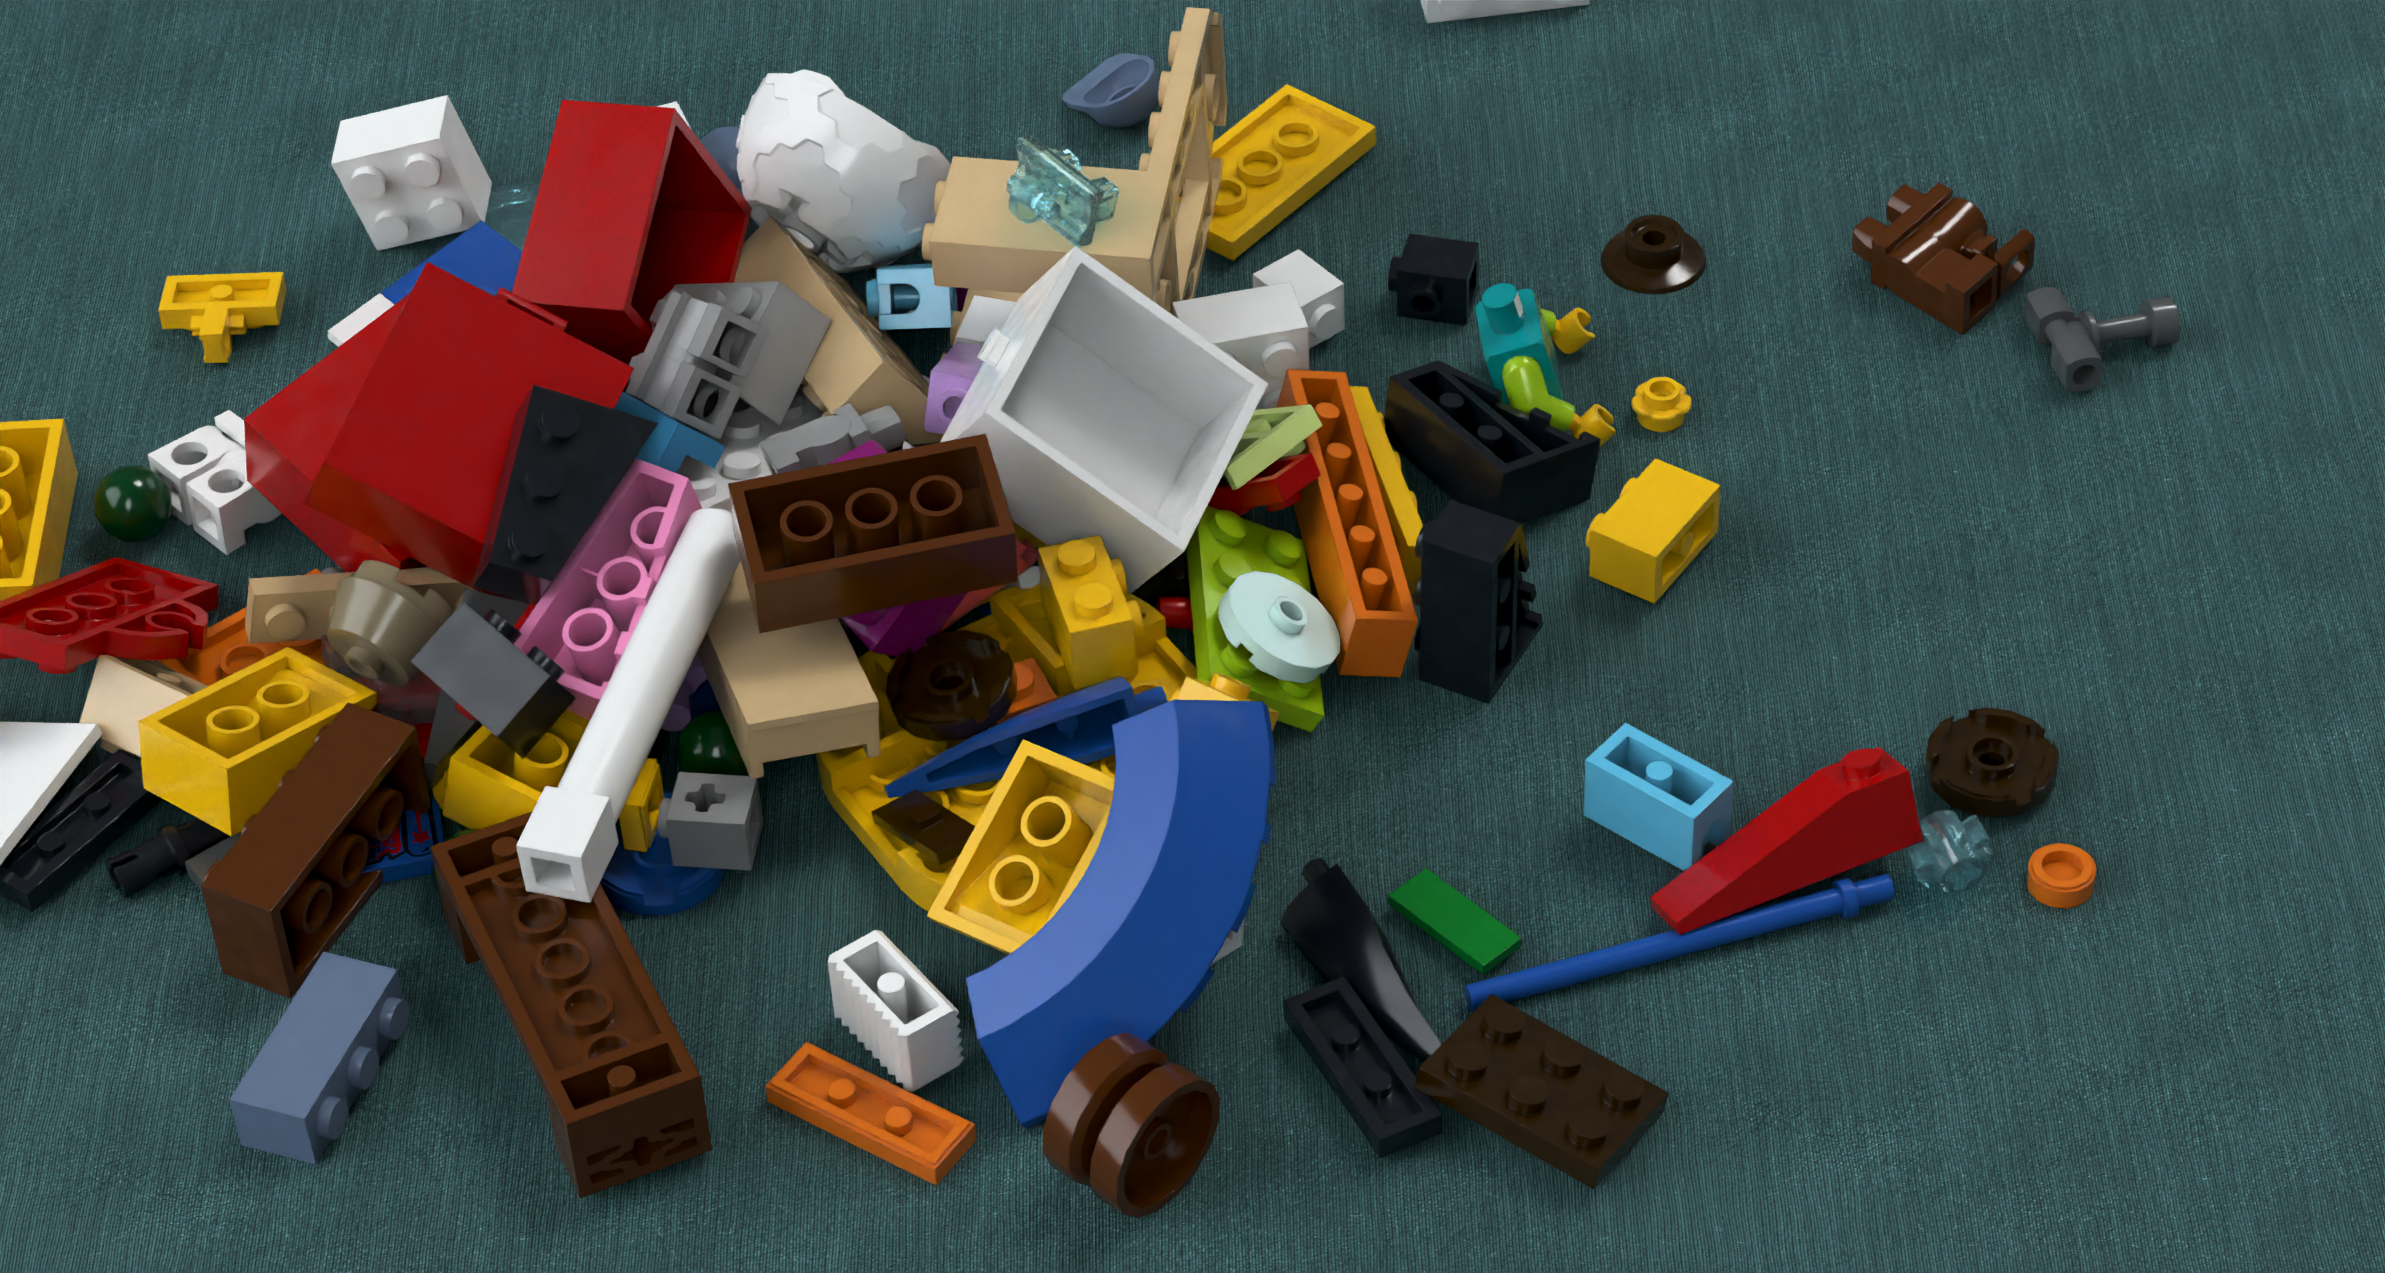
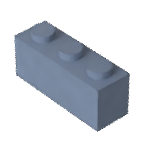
(319, 1058)

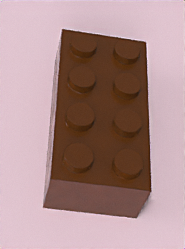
(873, 533)
(263, 894)

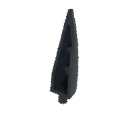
(1345, 940)

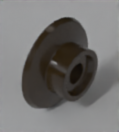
(1653, 256)

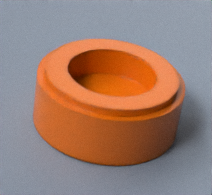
(2061, 875)

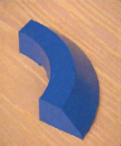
(1149, 906)

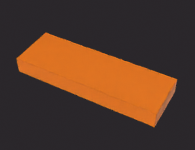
(871, 1113)

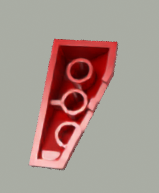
(1812, 833)

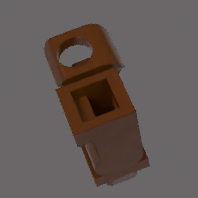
(1941, 255)

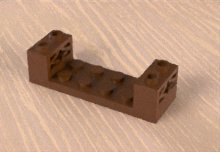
(583, 1010)

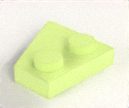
(1268, 437)

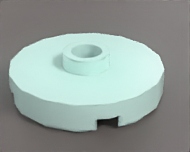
(1280, 626)

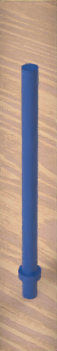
(1842, 899)

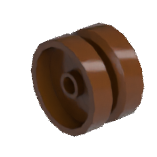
(1131, 1124)

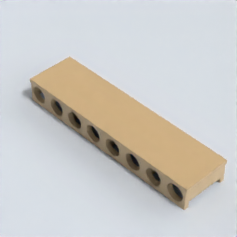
(788, 686)

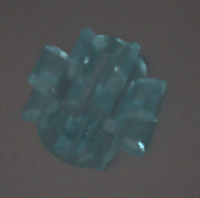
(1950, 852)

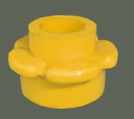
(1661, 404)

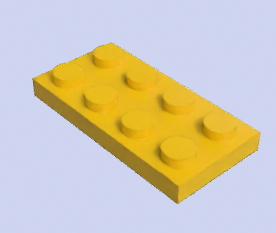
(1278, 163)

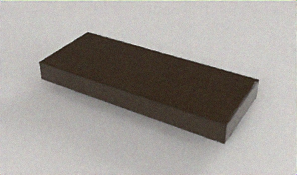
(925, 826)

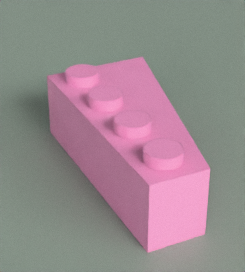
(609, 580)

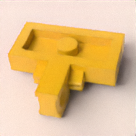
(222, 307)

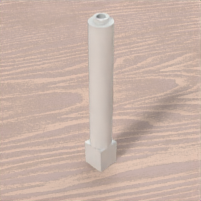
(574, 825)

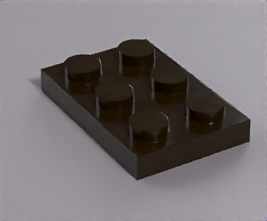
(1541, 1090)

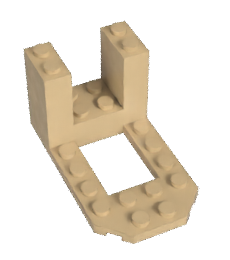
(1150, 237)

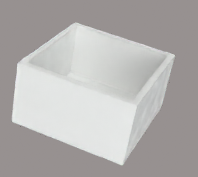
(1106, 416)

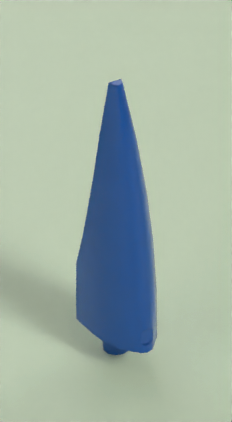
(1070, 726)

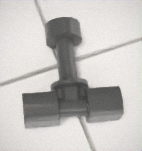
(2078, 337)

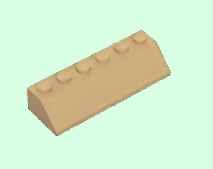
(854, 358)

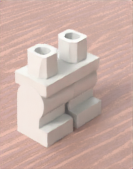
(211, 482)

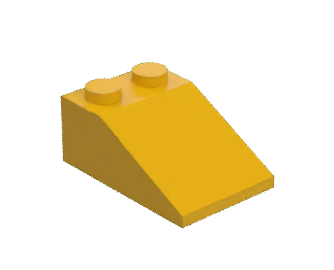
(237, 738)
(1026, 849)

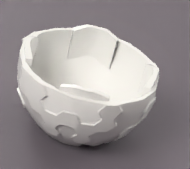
(835, 172)

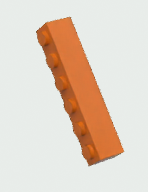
(1350, 533)

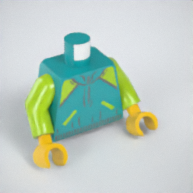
(1524, 360)

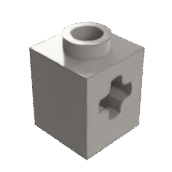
(712, 821)

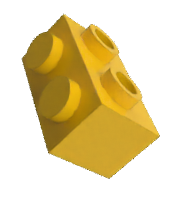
(1653, 530)
(1089, 611)

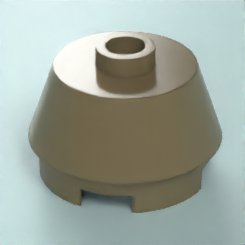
(383, 623)

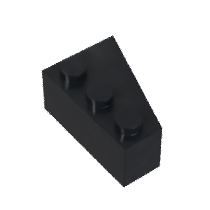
(1484, 448)
(551, 487)
(1472, 601)

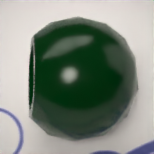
(133, 503)
(709, 747)

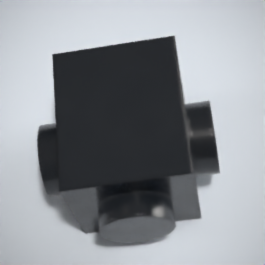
(1435, 279)

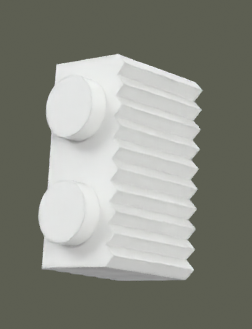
(894, 1010)

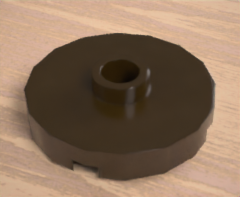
(951, 686)
(1991, 763)

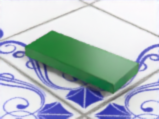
(1454, 921)

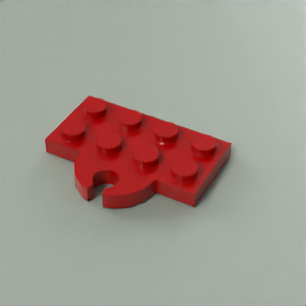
(110, 611)

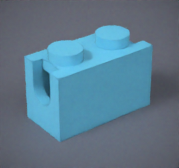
(887, 299)
(1657, 797)

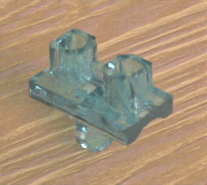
(1054, 190)

